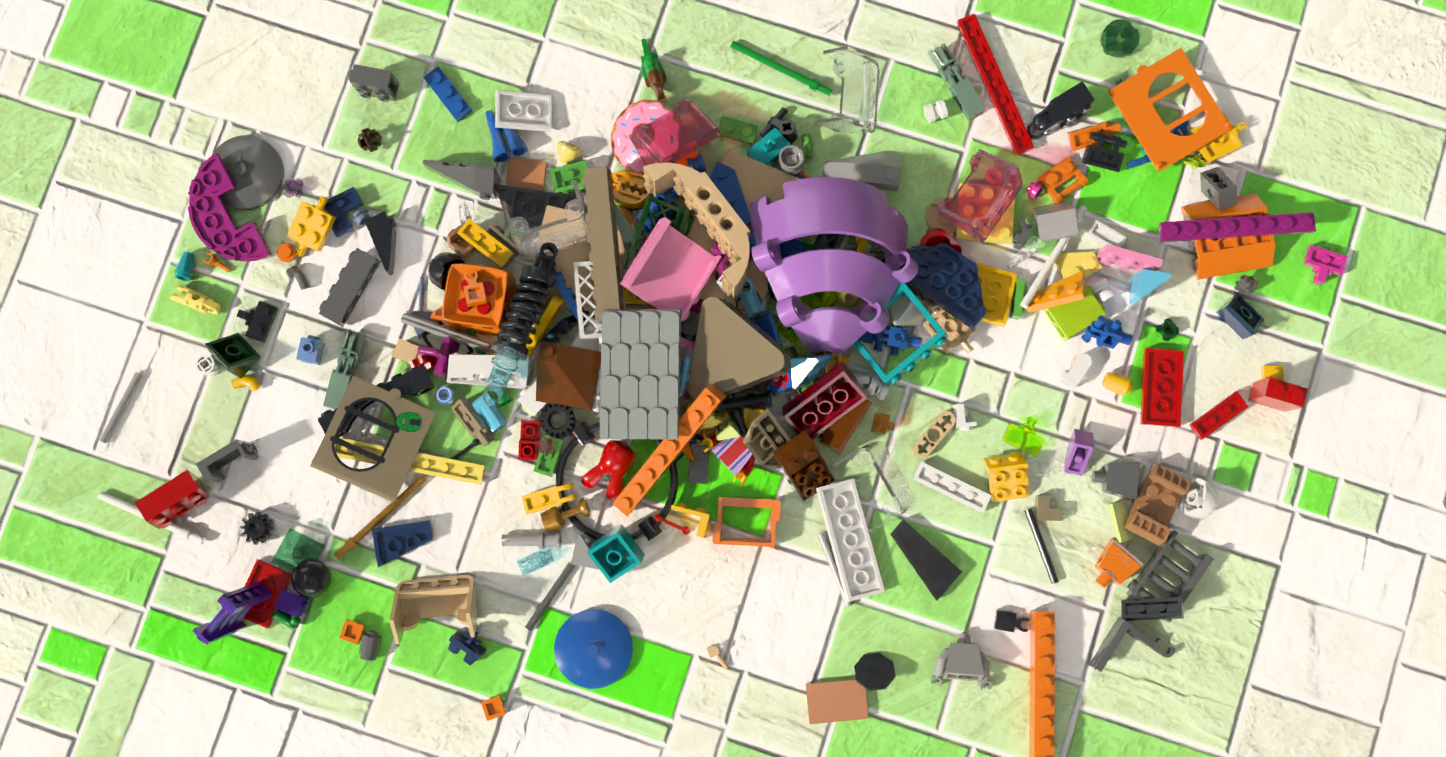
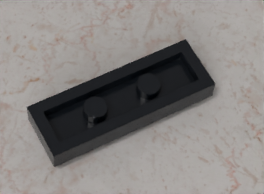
(1152, 609)

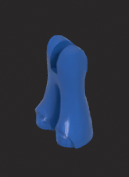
(499, 148)

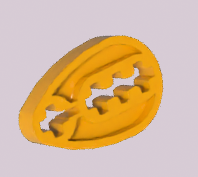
(626, 197)

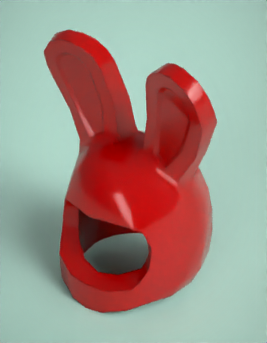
(615, 461)

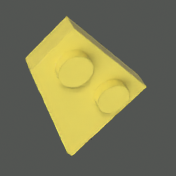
(1072, 263)

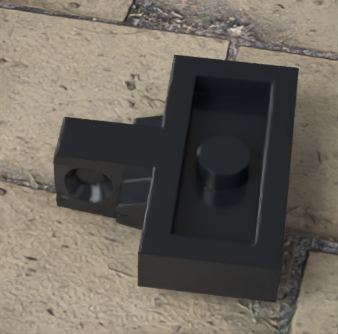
(259, 320)

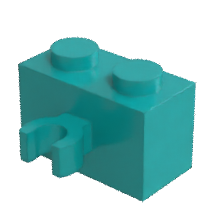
(768, 148)

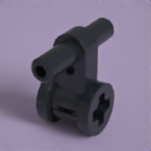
(786, 127)

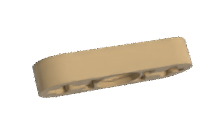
(947, 427)

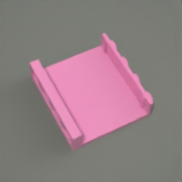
(670, 270)

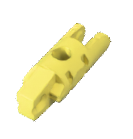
(196, 300)

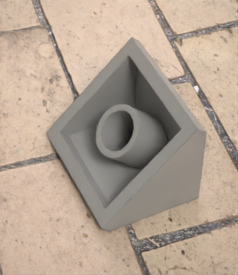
(1056, 221)

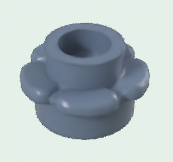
(359, 217)

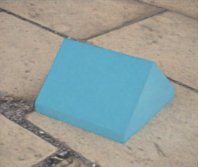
(1145, 282)
(806, 368)

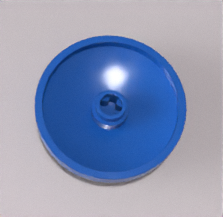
(593, 648)

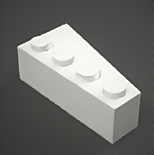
(477, 368)

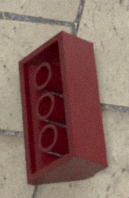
(824, 401)

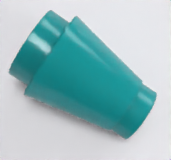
(185, 267)

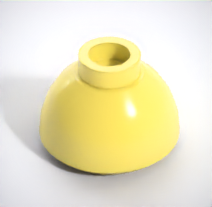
(568, 152)

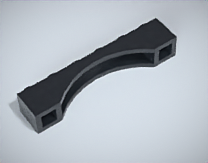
(411, 383)

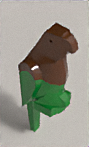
(653, 71)

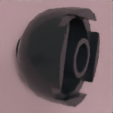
(440, 267)
(310, 578)

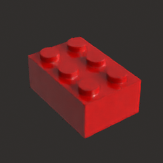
(172, 500)

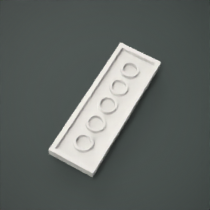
(850, 540)

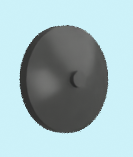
(254, 169)

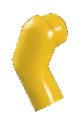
(246, 380)

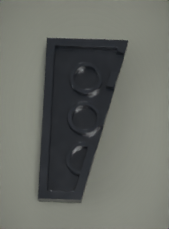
(928, 562)

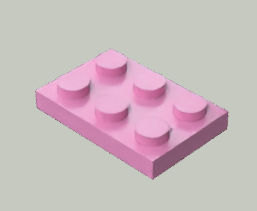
(1127, 259)

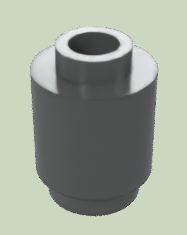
(370, 645)

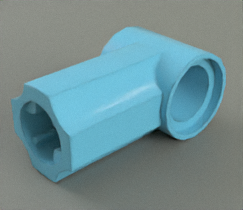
(751, 301)
(489, 413)

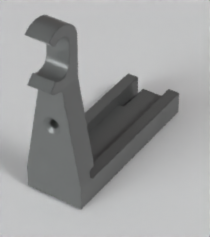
(1115, 636)

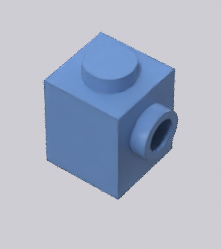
(310, 350)

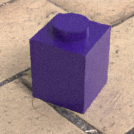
(292, 603)

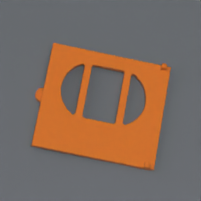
(1153, 135)

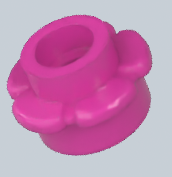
(1034, 189)

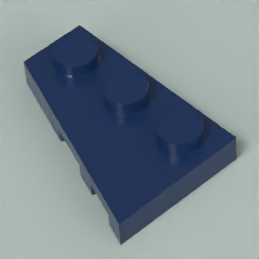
(399, 539)

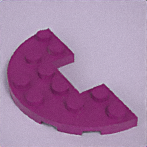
(212, 219)

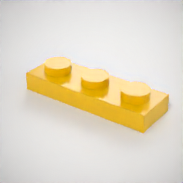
(485, 243)

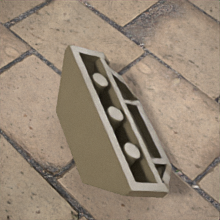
(764, 437)

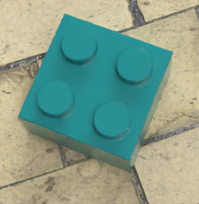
(615, 553)

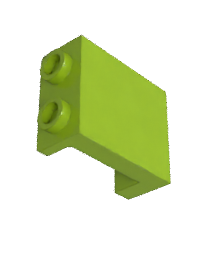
(1075, 316)

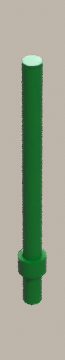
(813, 84)

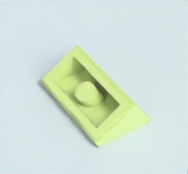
(727, 429)
(1119, 518)

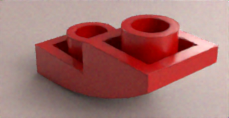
(529, 439)

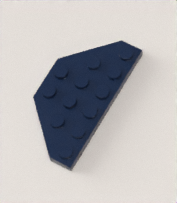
(948, 281)

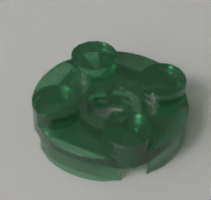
(1111, 32)

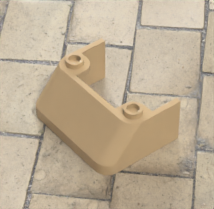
(433, 599)

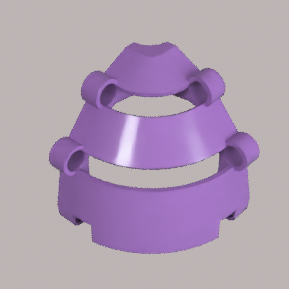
(833, 207)

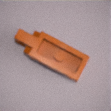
(1080, 138)

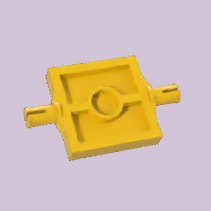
(1221, 145)
(311, 226)

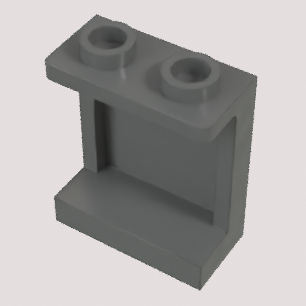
(212, 464)

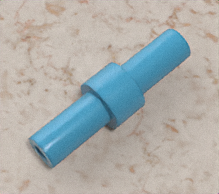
(684, 375)

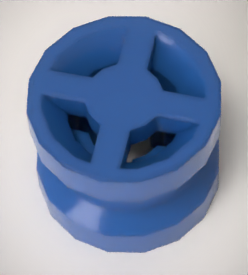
(697, 163)

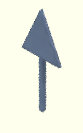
(424, 315)

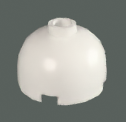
(1200, 499)

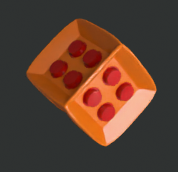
(482, 318)

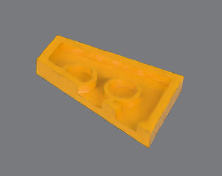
(1059, 293)

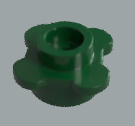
(1173, 329)

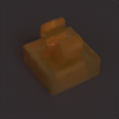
(881, 423)

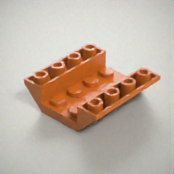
(1230, 255)

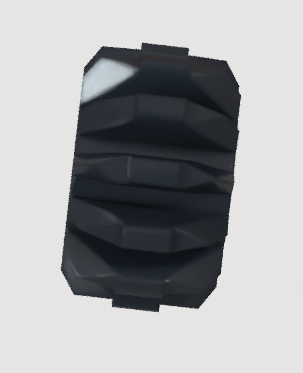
(249, 531)

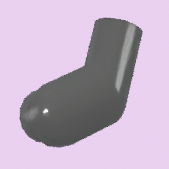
(295, 272)

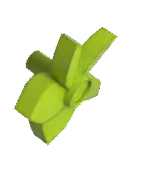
(1195, 161)

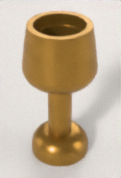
(554, 519)

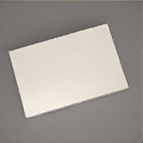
(523, 110)

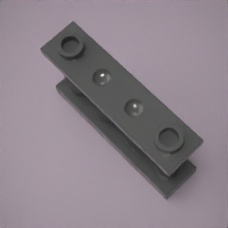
(1188, 578)

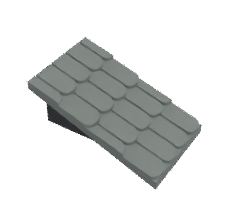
(640, 374)

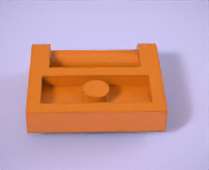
(1058, 175)

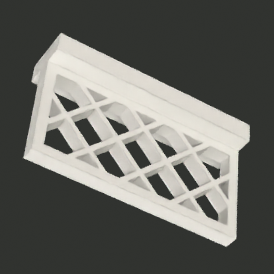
(578, 300)

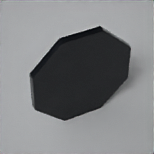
(874, 671)

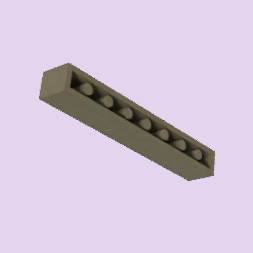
(603, 240)

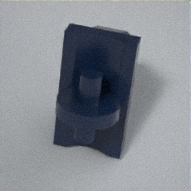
(468, 644)

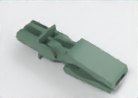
(963, 90)
(345, 369)

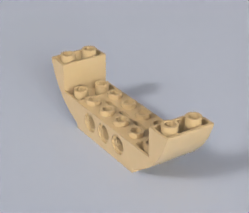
(711, 211)

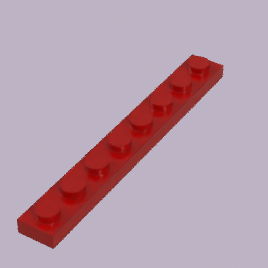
(995, 84)

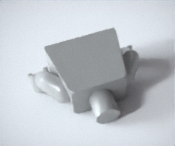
(962, 662)

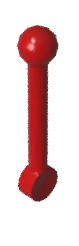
(685, 529)

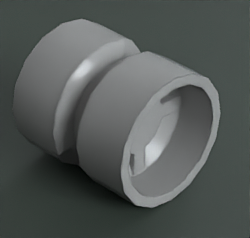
(793, 157)

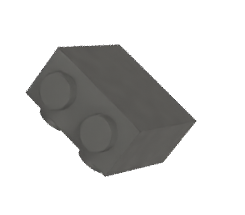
(374, 83)

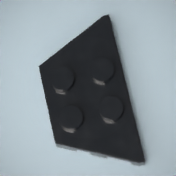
(529, 203)

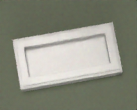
(1105, 235)

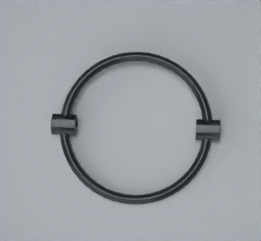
(649, 527)

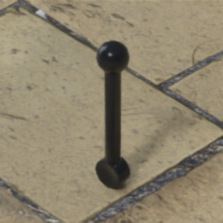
(475, 442)

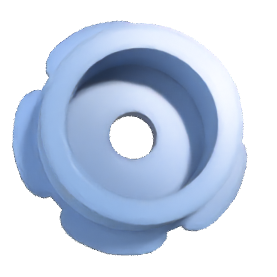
(440, 395)

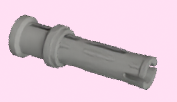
(541, 540)

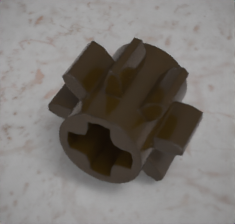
(369, 139)

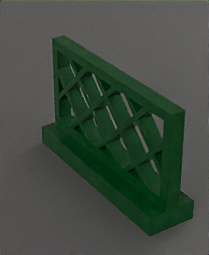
(679, 223)

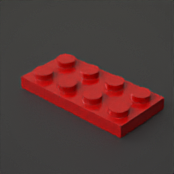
(1162, 387)

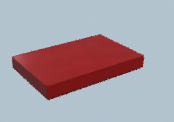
(274, 580)

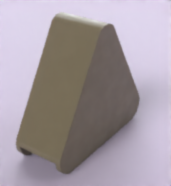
(733, 351)

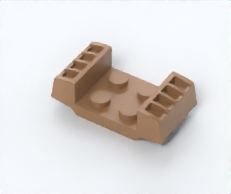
(1156, 504)

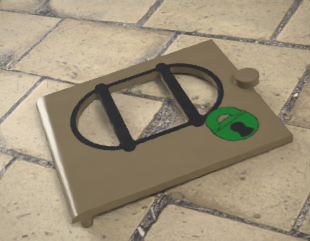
(393, 465)

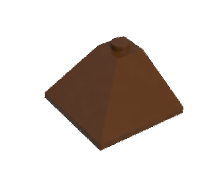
(567, 375)

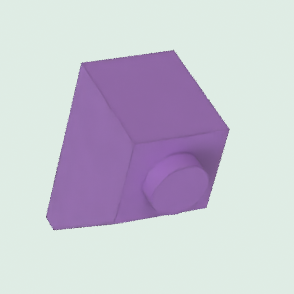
(1078, 451)

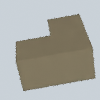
(1044, 512)

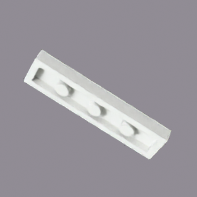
(951, 487)

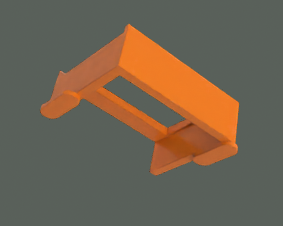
(775, 506)

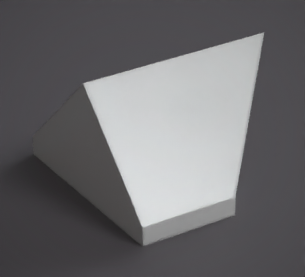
(906, 313)

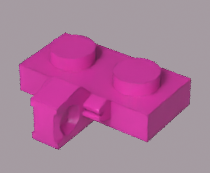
(1324, 263)

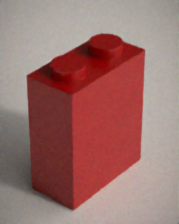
(1278, 394)

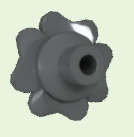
(1246, 285)

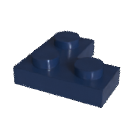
(339, 207)

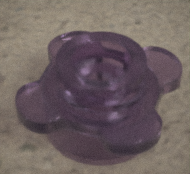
(289, 184)

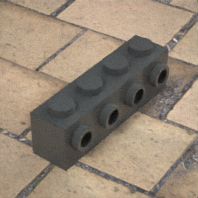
(349, 287)

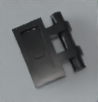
(1102, 157)

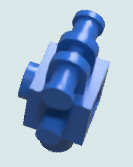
(1107, 333)
(896, 339)

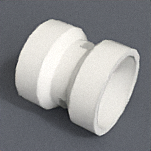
(933, 111)
(1106, 293)
(211, 368)
(882, 390)

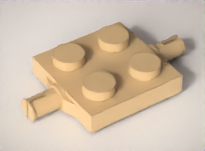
(956, 330)

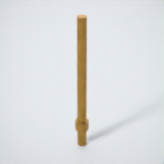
(352, 542)

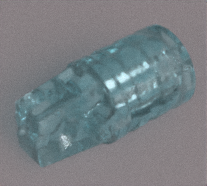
(535, 561)

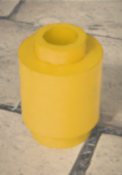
(1117, 383)

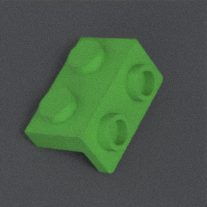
(565, 174)

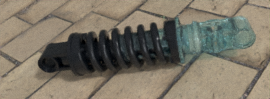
(519, 321)

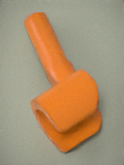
(214, 262)

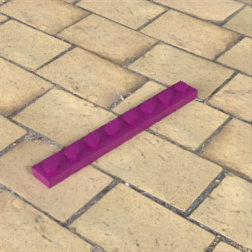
(1237, 227)

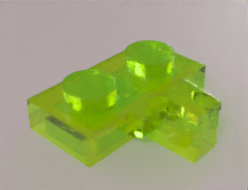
(1024, 437)

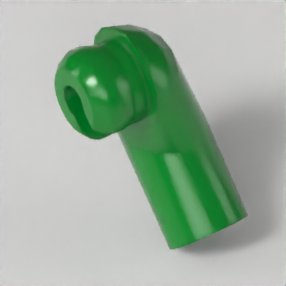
(289, 621)

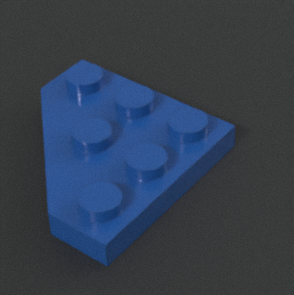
(728, 184)

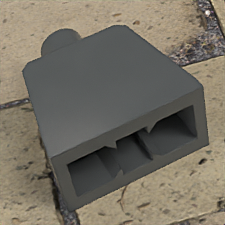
(1119, 479)

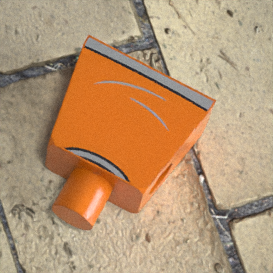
(1116, 564)

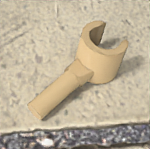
(714, 651)

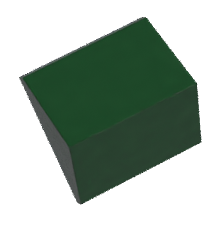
(234, 354)

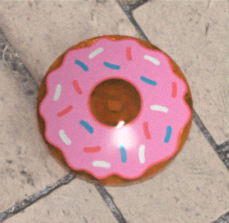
(633, 115)

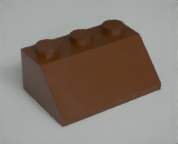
(840, 432)

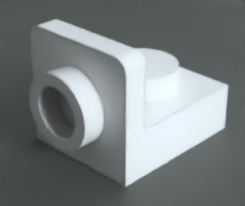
(961, 414)

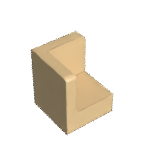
(405, 351)

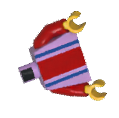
(733, 455)

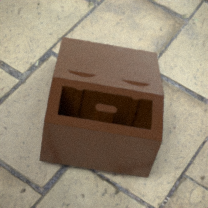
(803, 465)

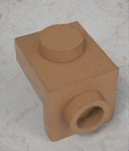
(458, 244)

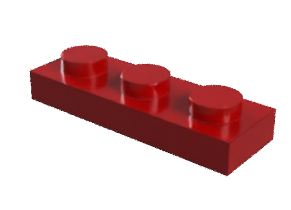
(1218, 415)

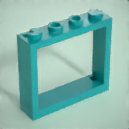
(922, 353)

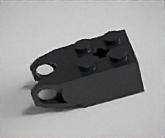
(1062, 110)

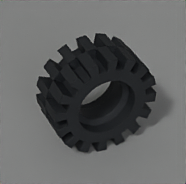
(546, 420)

